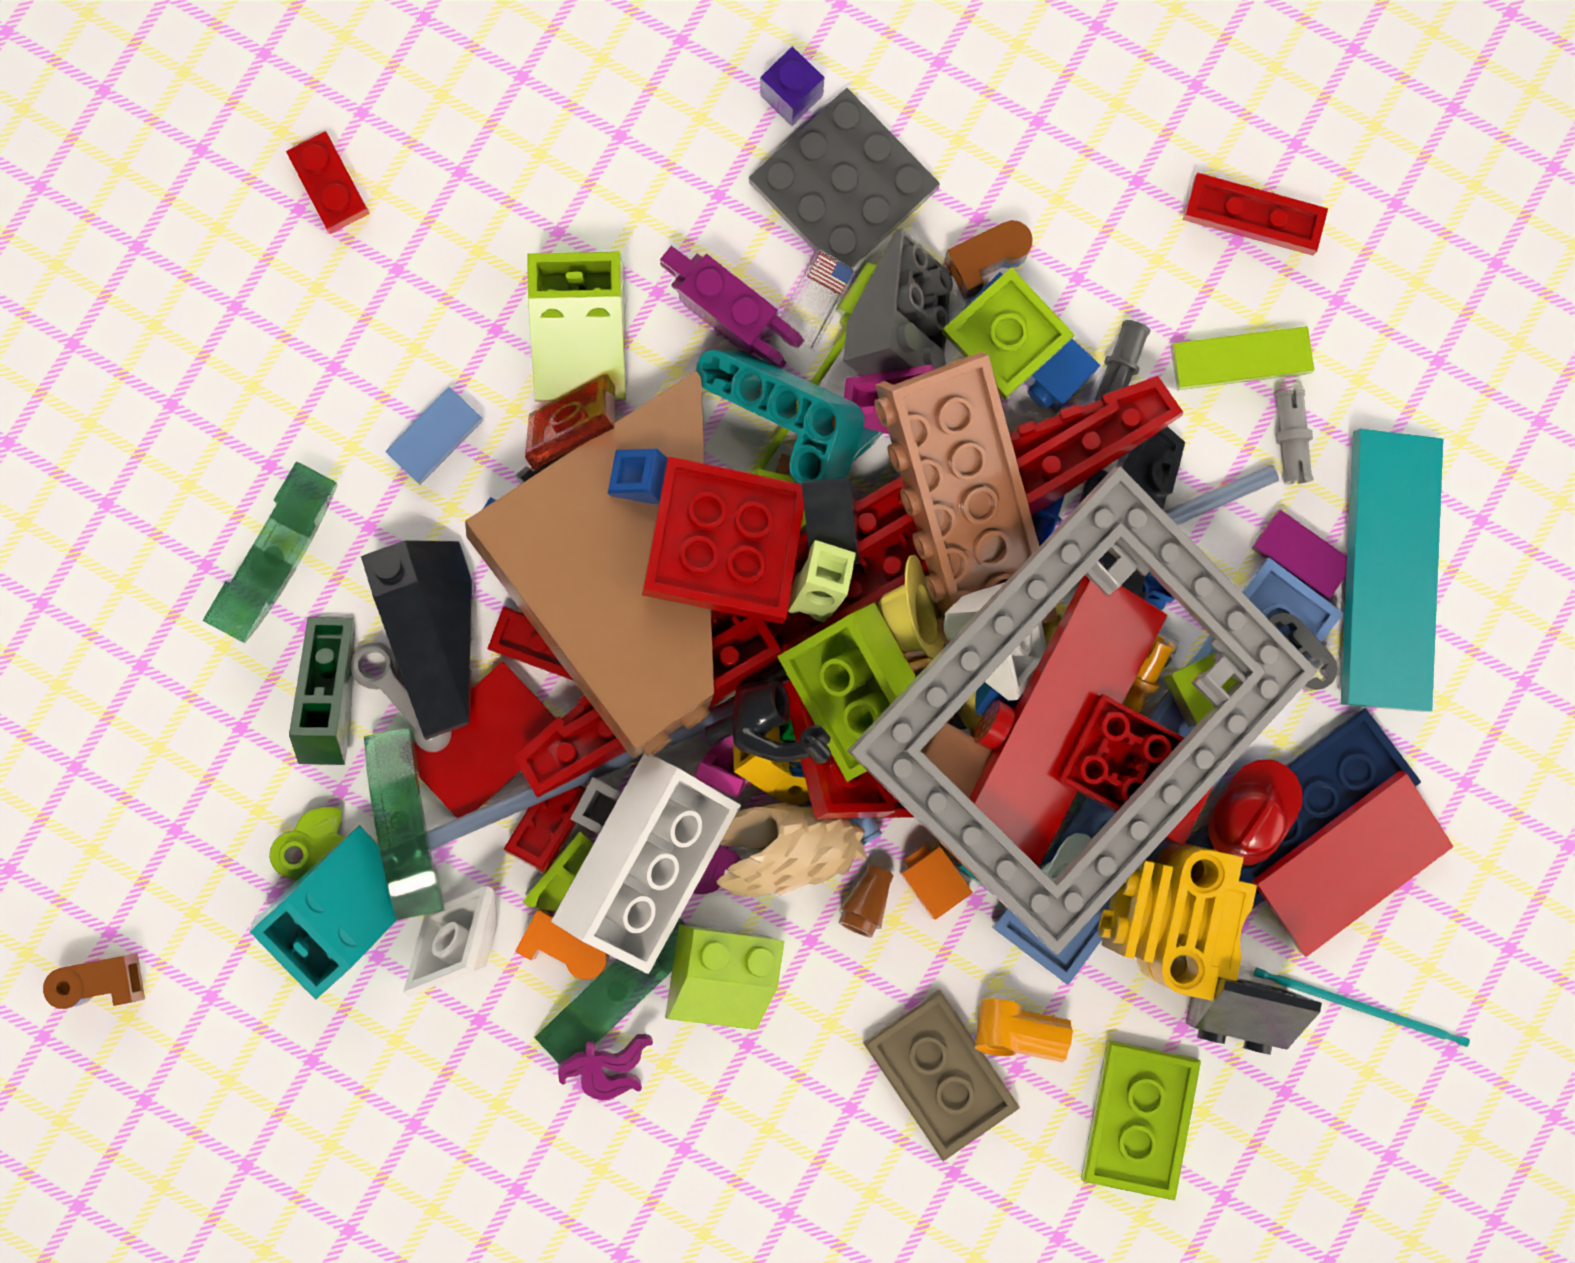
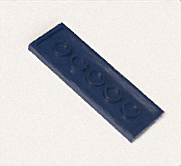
(1332, 779)

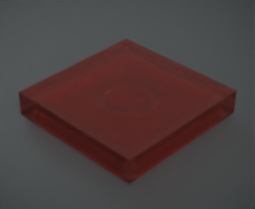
(570, 421)

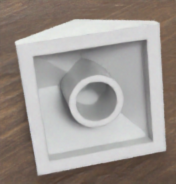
(453, 941)

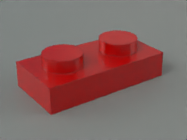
(327, 182)

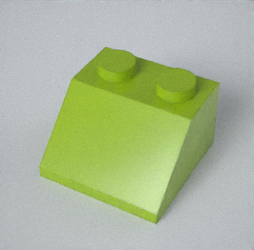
(723, 977)

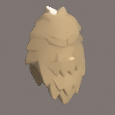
(793, 849)

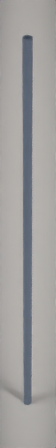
(526, 798)

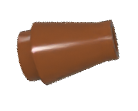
(866, 903)

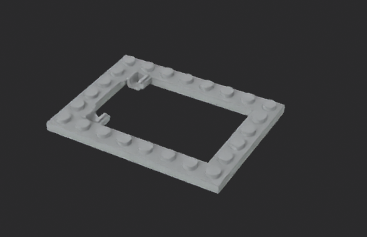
(1249, 648)

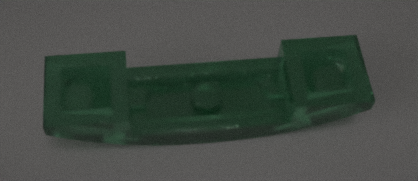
(274, 554)
(401, 824)
(604, 1003)

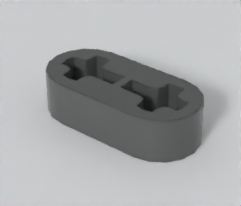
(1311, 648)

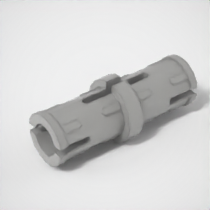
(1294, 436)

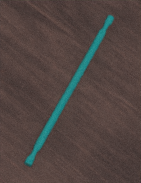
(1362, 1007)

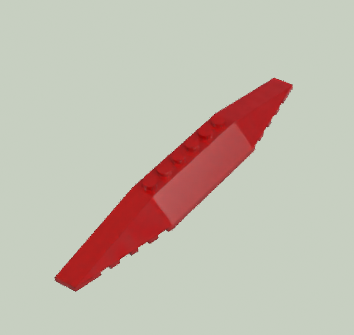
(1051, 462)

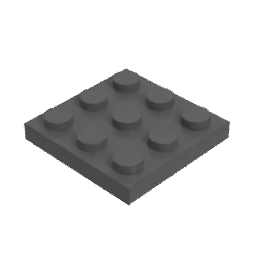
(844, 181)

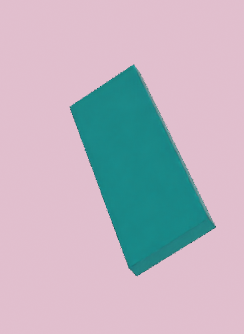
(1392, 571)

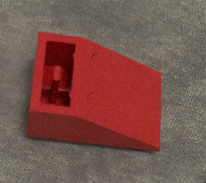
(1118, 756)

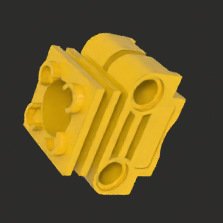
(1181, 917)

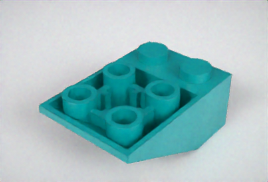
(329, 914)

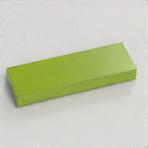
(1242, 358)

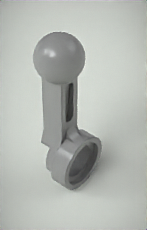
(394, 691)

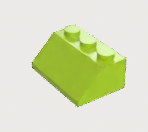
(848, 679)

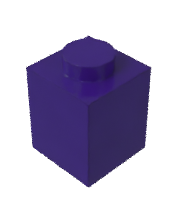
(792, 86)

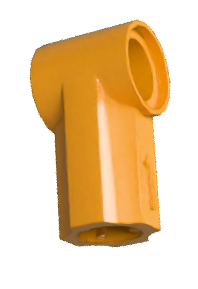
(1010, 1030)

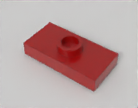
(544, 830)

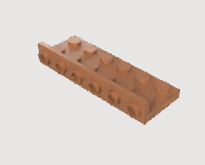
(958, 478)

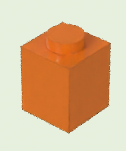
(934, 880)

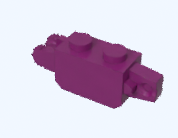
(728, 305)

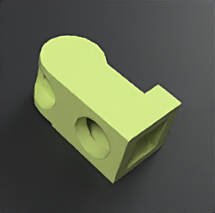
(822, 581)

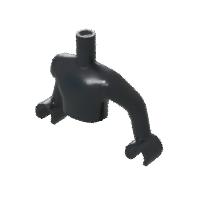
(758, 710)

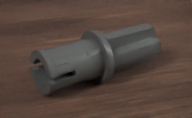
(1124, 358)

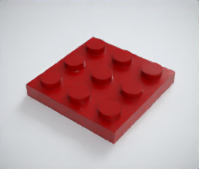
(725, 540)

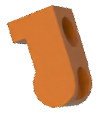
(580, 958)

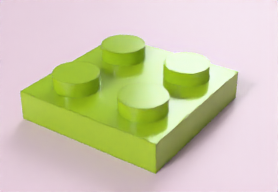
(1012, 329)

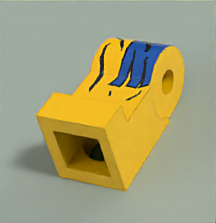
(778, 779)

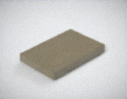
(941, 1075)

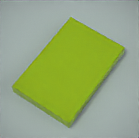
(1141, 1120)

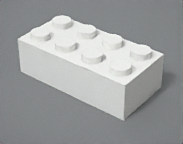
(645, 863)

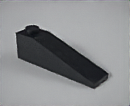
(426, 613)

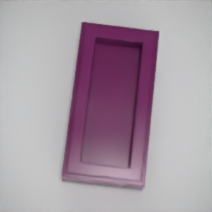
(1302, 554)

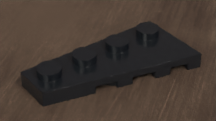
(1155, 470)

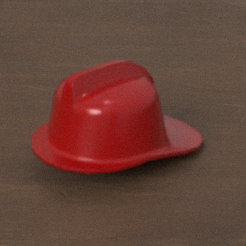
(1255, 811)

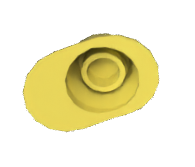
(912, 613)

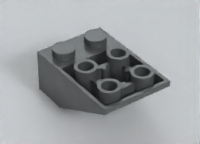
(900, 312)

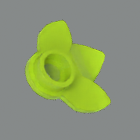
(315, 836)

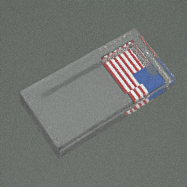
(818, 296)

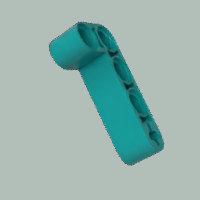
(778, 404)

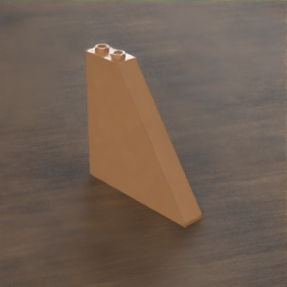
(580, 571)

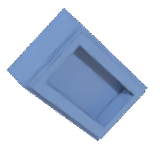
(434, 435)

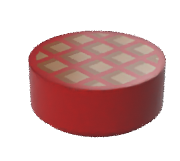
(994, 725)

